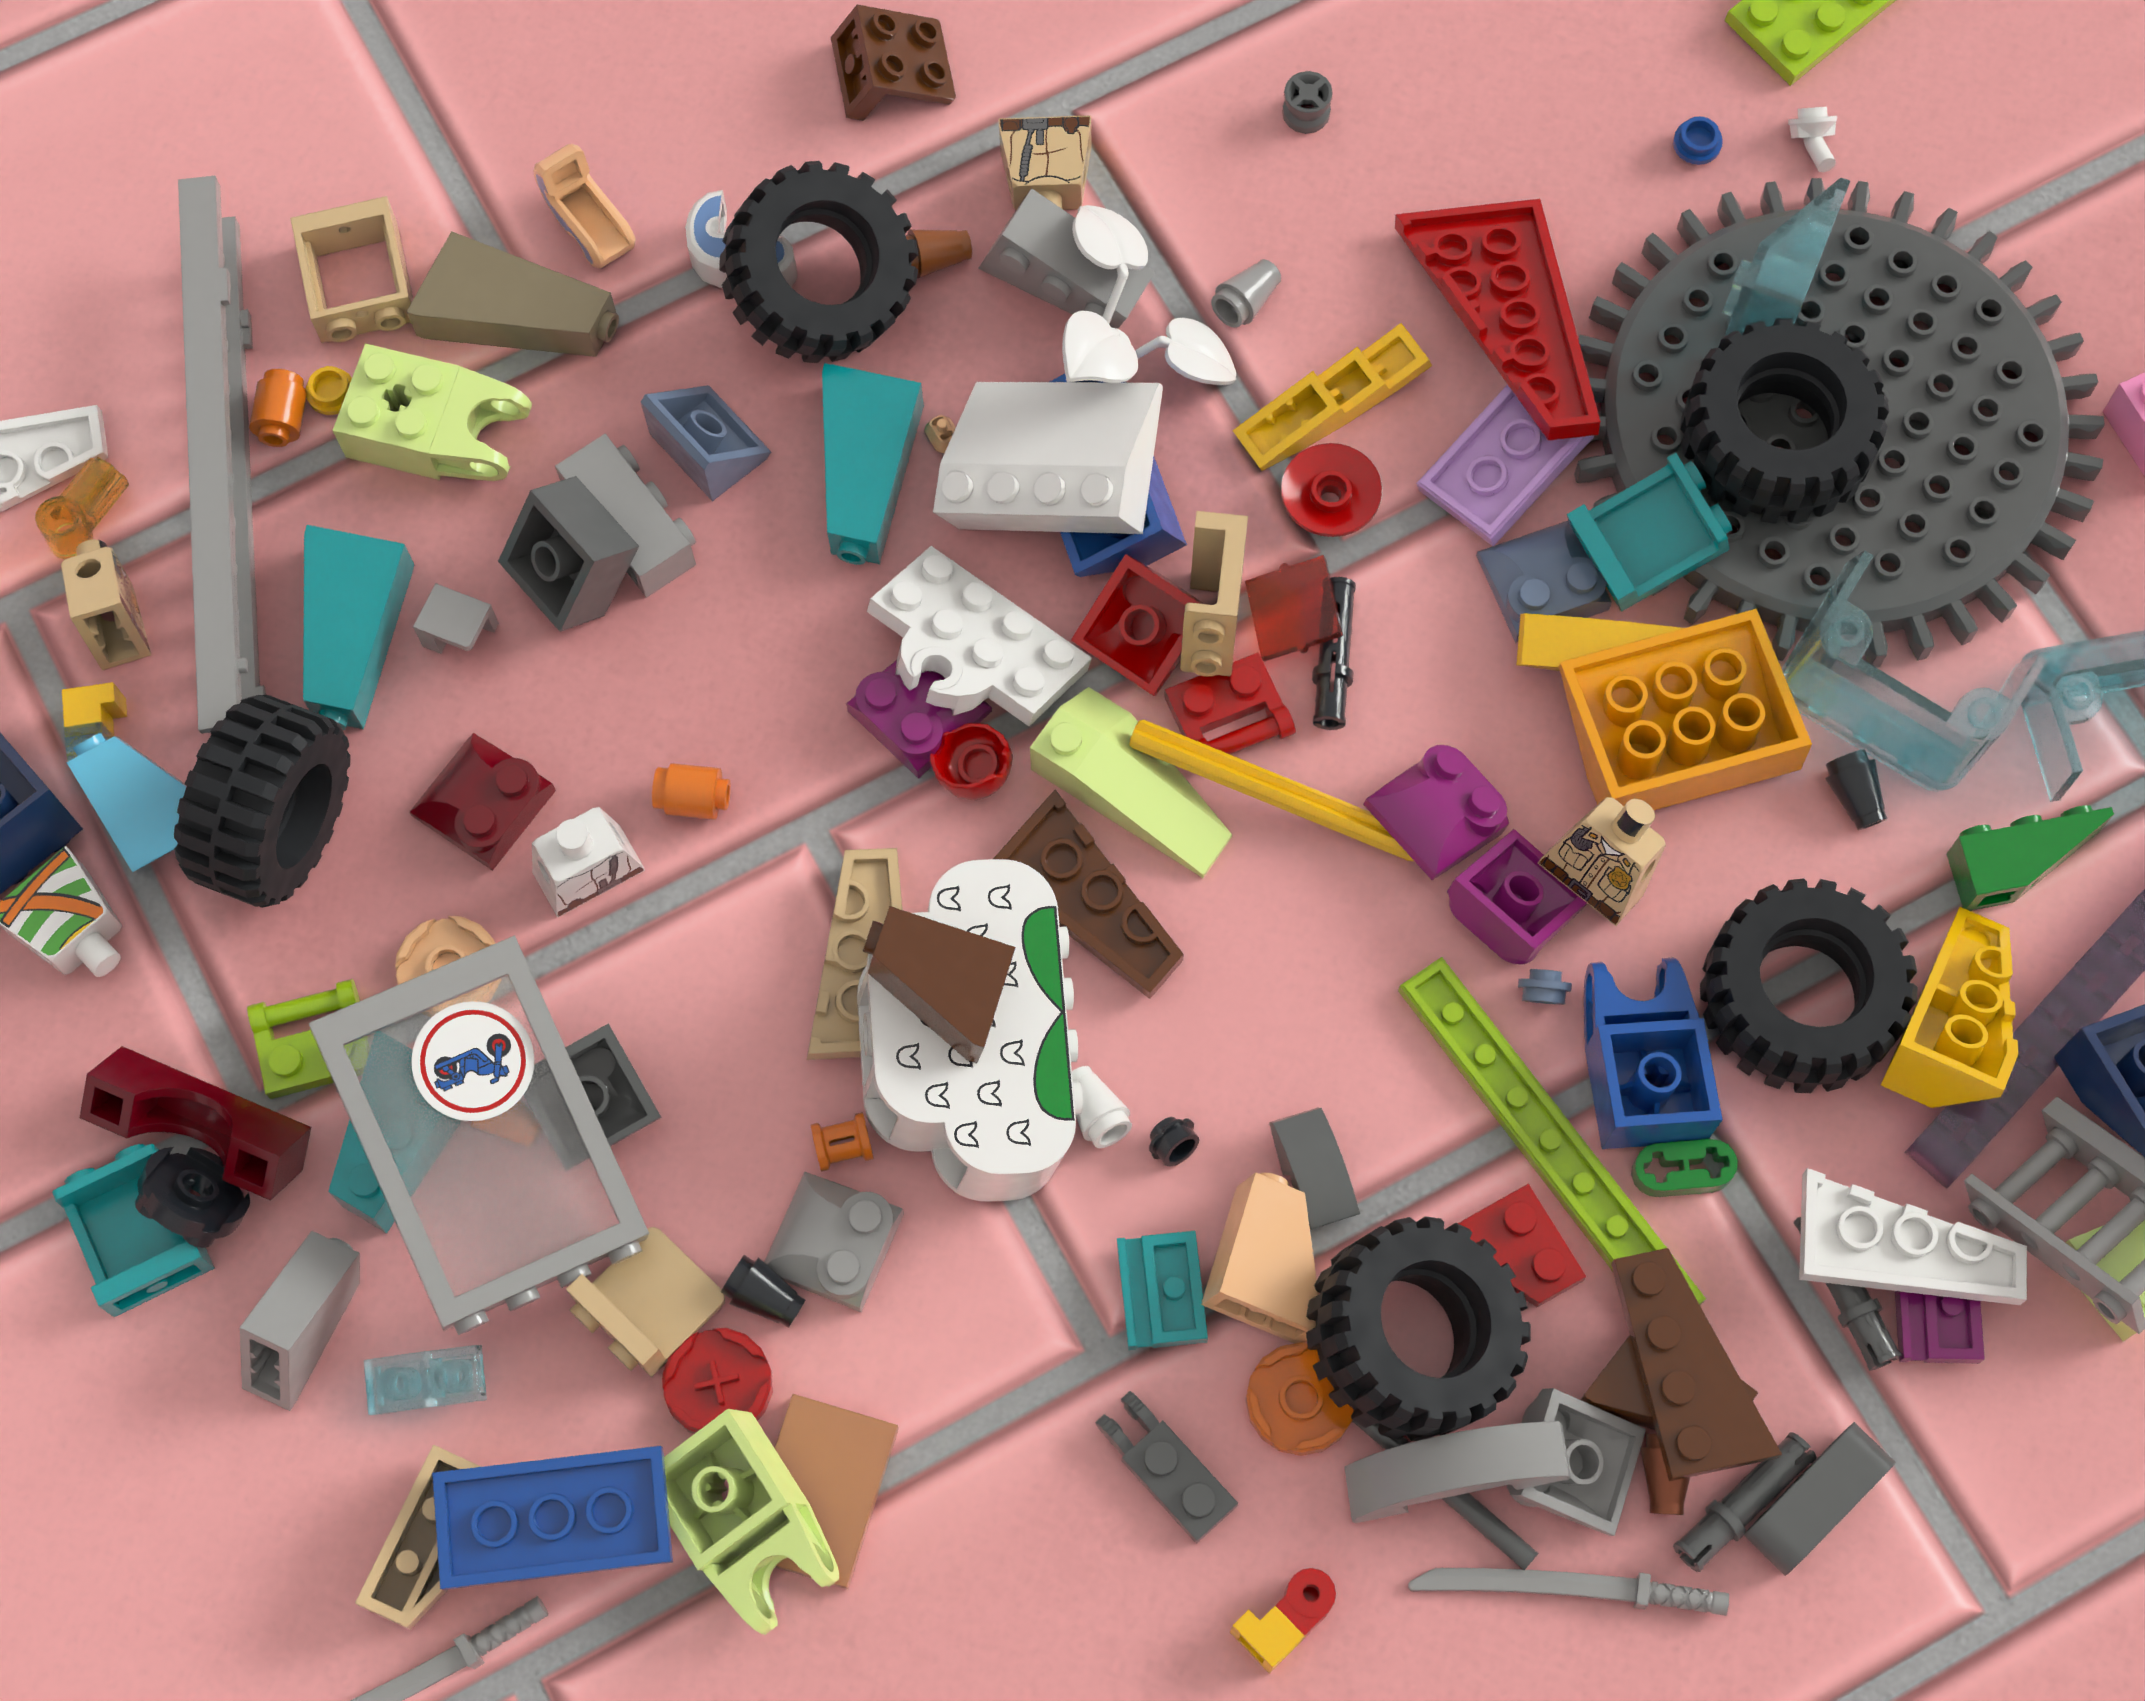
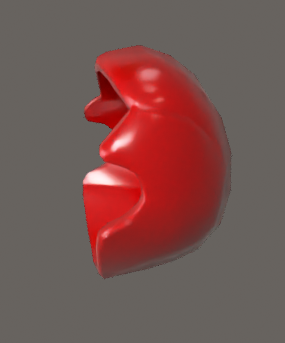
(972, 761)

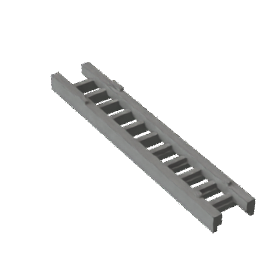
(218, 452)

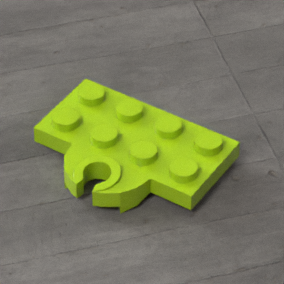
(1800, 33)

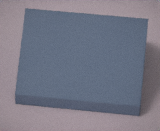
(703, 437)

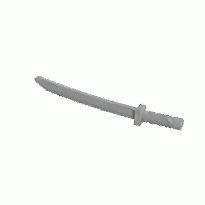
(1634, 1590)
(465, 1653)

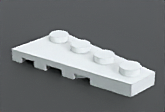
(1894, 1247)

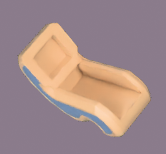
(583, 206)

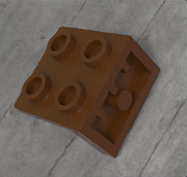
(890, 55)

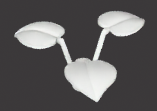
(1105, 353)

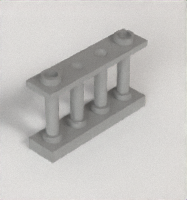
(2109, 1166)

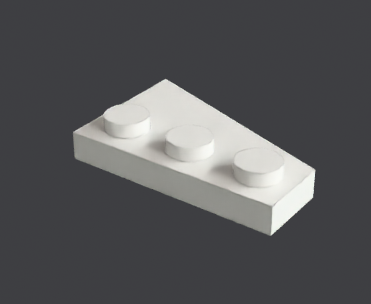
(47, 450)

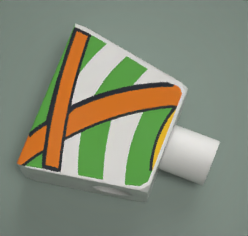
(63, 917)

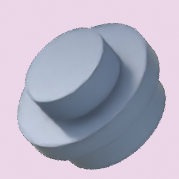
(1544, 987)

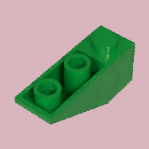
(2009, 861)

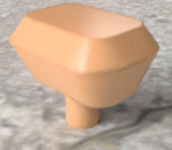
(940, 432)

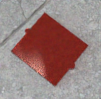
(1294, 608)

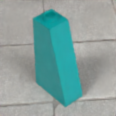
(867, 451)
(349, 619)

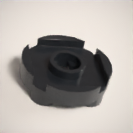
(167, 1198)

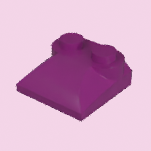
(904, 718)
(1440, 810)
(1512, 900)

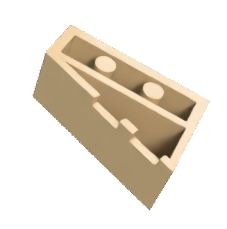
(406, 1572)

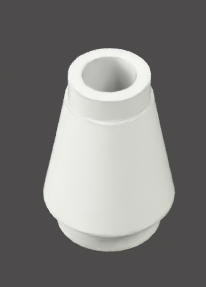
(1103, 1114)

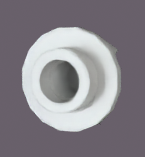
(1812, 126)

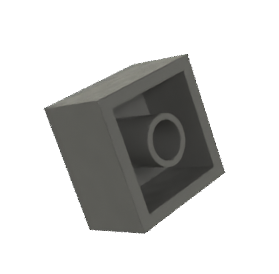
(568, 553)

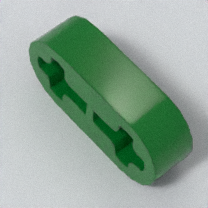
(1685, 1180)

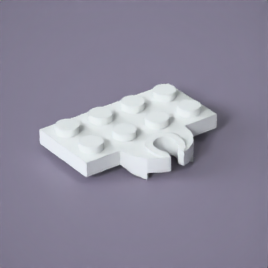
(974, 641)

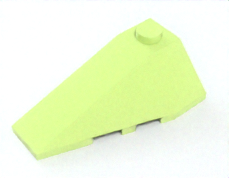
(1090, 758)

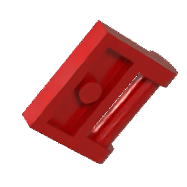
(1219, 700)

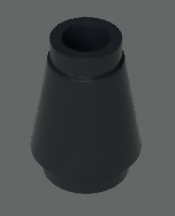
(1857, 788)
(762, 1292)

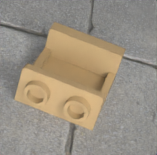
(1217, 567)

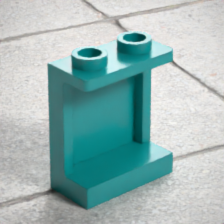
(1652, 532)
(124, 1250)

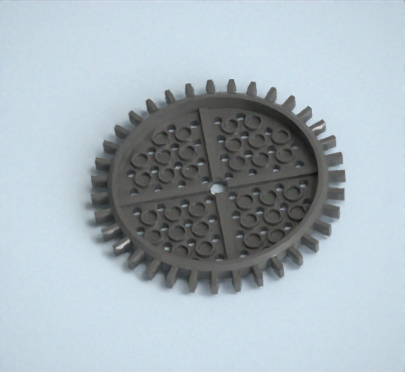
(1976, 314)

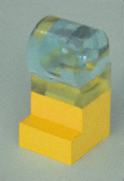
(90, 712)

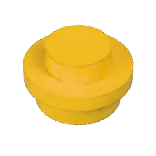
(327, 389)

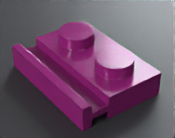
(1939, 1329)

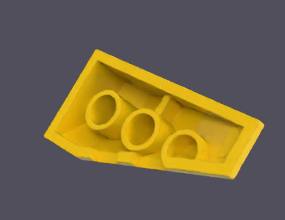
(1961, 1026)

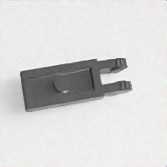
(1170, 1471)

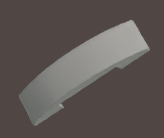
(1456, 1465)

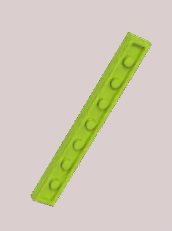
(1530, 1116)

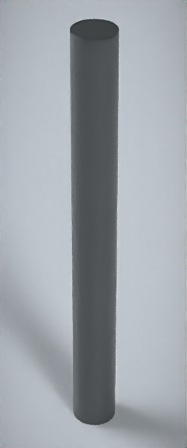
(1473, 1512)

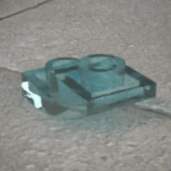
(425, 1380)

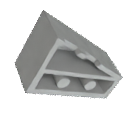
(1042, 259)

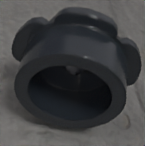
(1173, 1140)

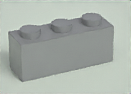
(638, 508)

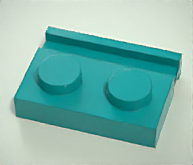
(1162, 1290)

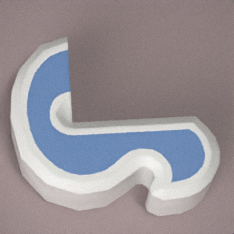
(705, 234)

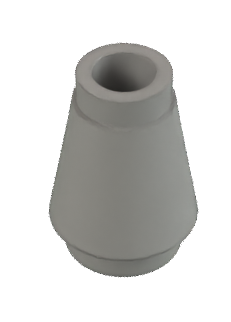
(1244, 294)

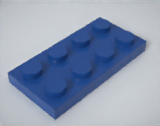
(552, 1517)

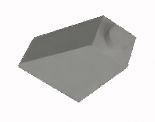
(297, 1319)

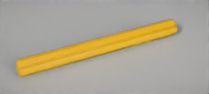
(1263, 785)

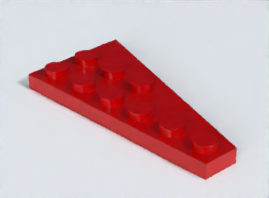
(1510, 295)

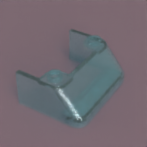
(2072, 693)
(1883, 714)

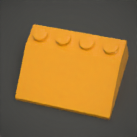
(1685, 713)

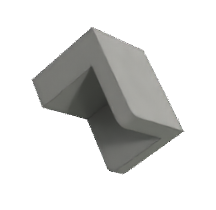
(453, 620)

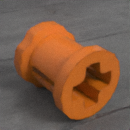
(845, 1151)

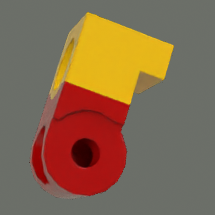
(1290, 1621)

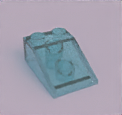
(1784, 264)

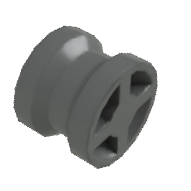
(1307, 89)

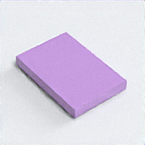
(1497, 468)

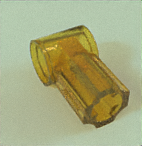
(81, 506)

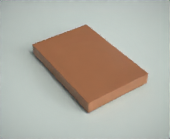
(840, 1469)

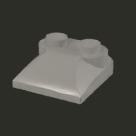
(834, 1240)
(1600, 1460)

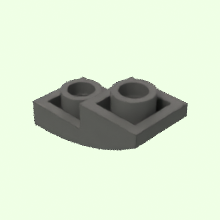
(1315, 1166)

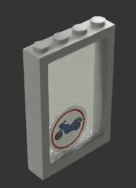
(480, 1134)

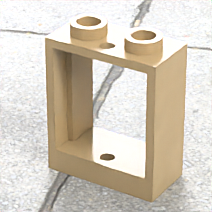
(342, 230)

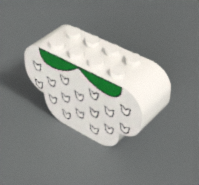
(1013, 1114)

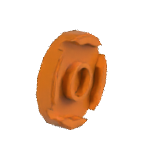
(1291, 1403)

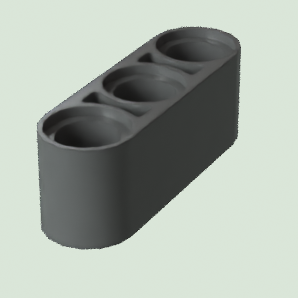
(1819, 1499)

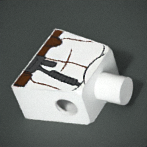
(582, 860)

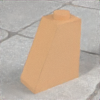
(1265, 1259)

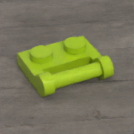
(295, 1061)

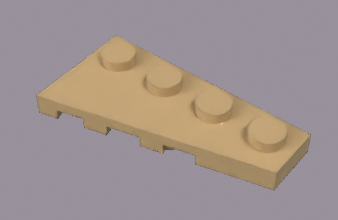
(864, 892)

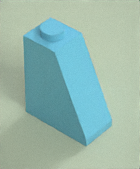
(130, 796)

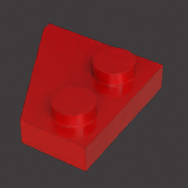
(1529, 1244)

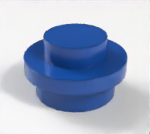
(1698, 140)

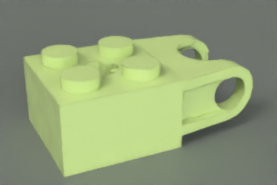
(425, 416)
(755, 1526)

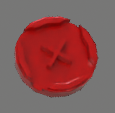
(715, 1374)

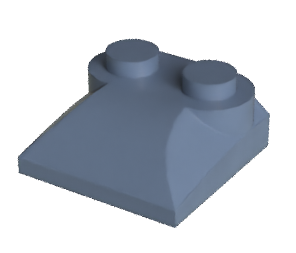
(1544, 576)

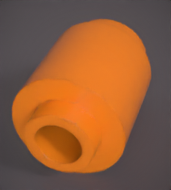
(278, 407)
(690, 791)

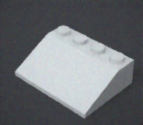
(1051, 457)

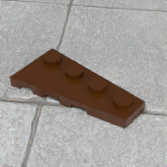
(1094, 897)
(1690, 1384)

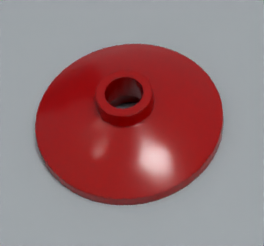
(1331, 470)

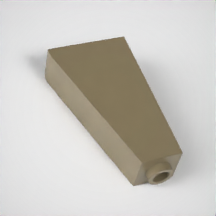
(509, 302)

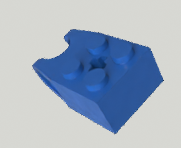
(1648, 1061)

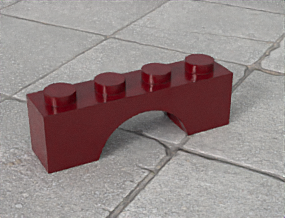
(143, 1096)

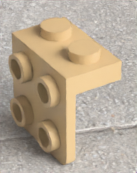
(647, 1303)

